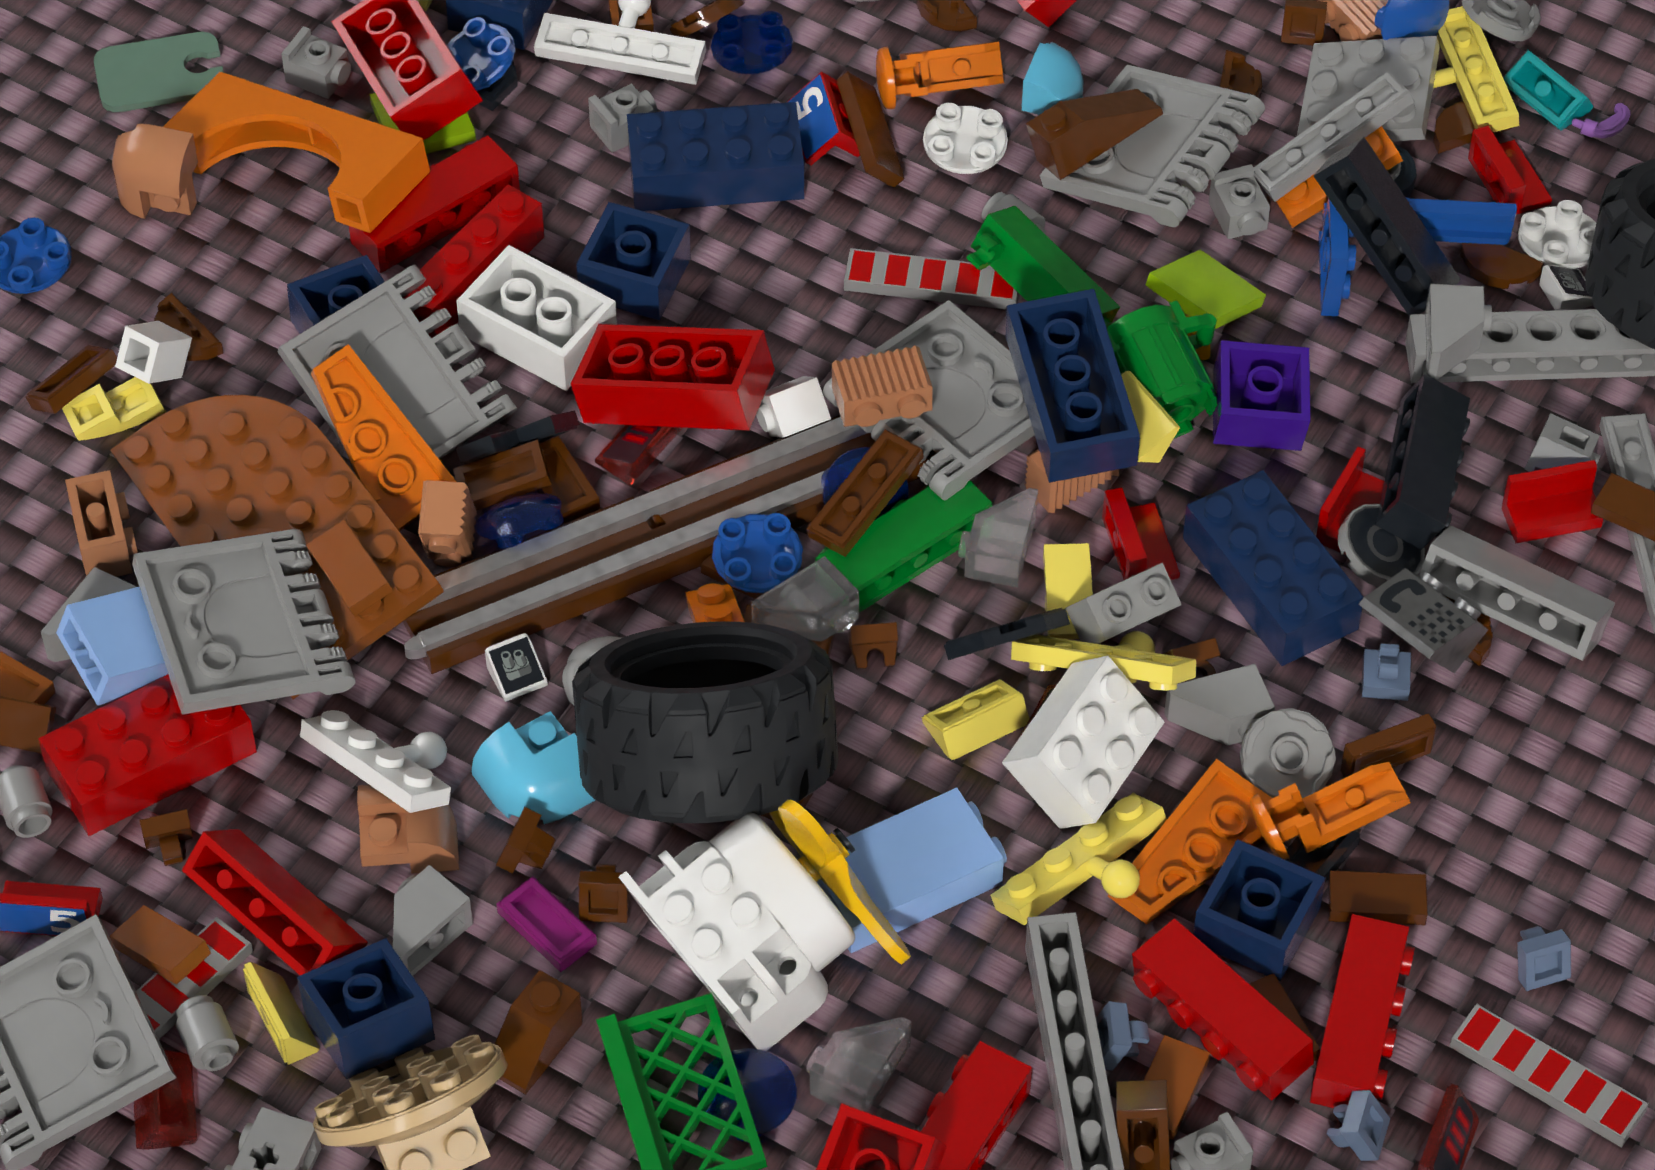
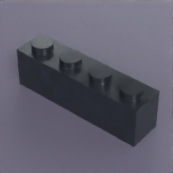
(1385, 224)
(1424, 462)

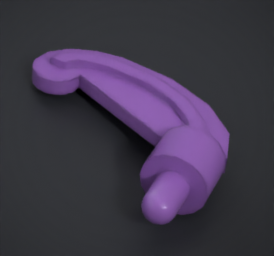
(1606, 128)

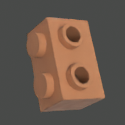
(99, 525)

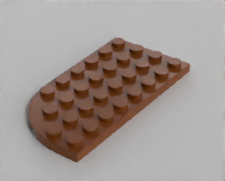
(264, 468)

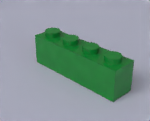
(907, 541)

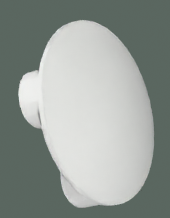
(965, 138)
(1558, 235)

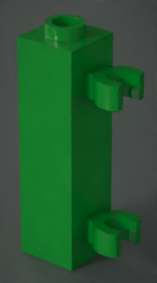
(1032, 260)

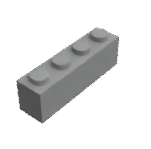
(1518, 592)

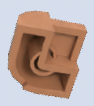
(155, 170)
(399, 837)

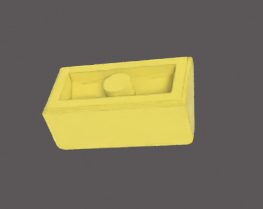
(1153, 422)
(977, 719)
(280, 1013)

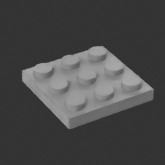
(1347, 67)

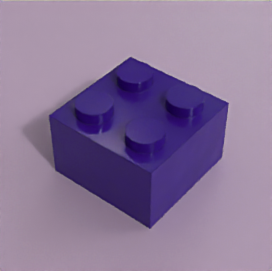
(1261, 395)

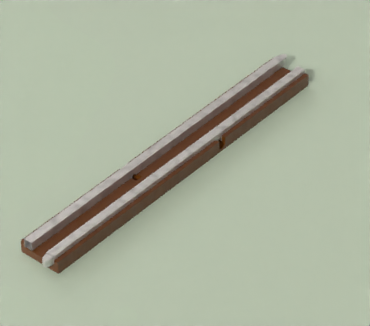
(623, 546)

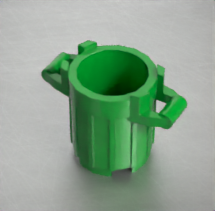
(1165, 360)

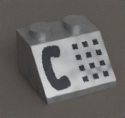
(1426, 618)

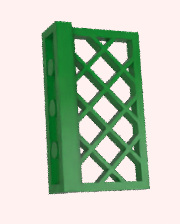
(637, 1096)

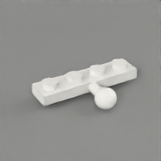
(621, 46)
(395, 772)

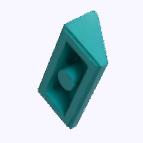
(1546, 91)

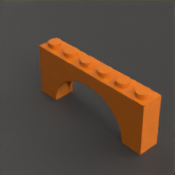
(374, 160)

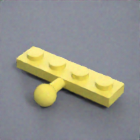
(1474, 73)
(1133, 656)
(1082, 856)

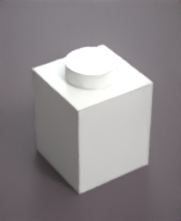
(153, 352)
(792, 407)

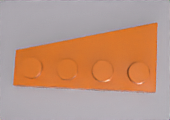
(377, 437)
(1194, 841)

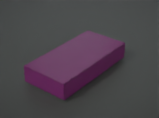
(546, 924)

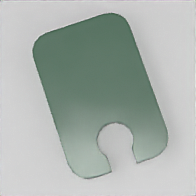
(153, 71)

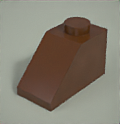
(537, 1029)
(1143, 1124)

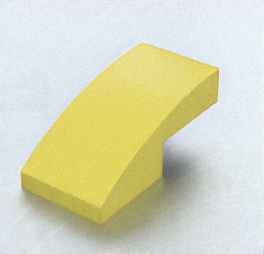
(102, 414)
(1066, 580)

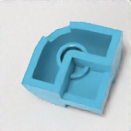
(1051, 79)
(532, 769)

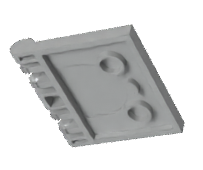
(1176, 147)
(405, 362)
(975, 399)
(241, 621)
(70, 1042)

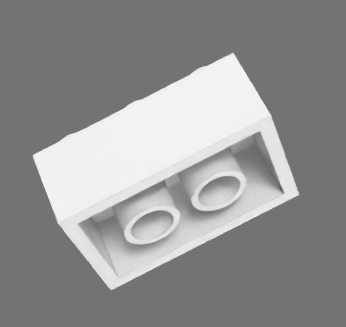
(533, 315)
(1083, 742)

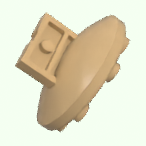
(423, 1113)

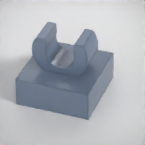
(1386, 673)
(1543, 957)
(1118, 1034)
(1362, 1127)

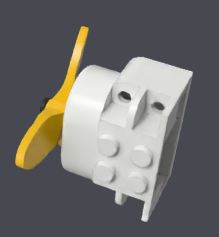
(758, 919)

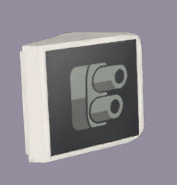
(1565, 287)
(515, 667)

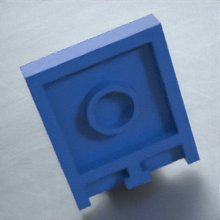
(1442, 218)

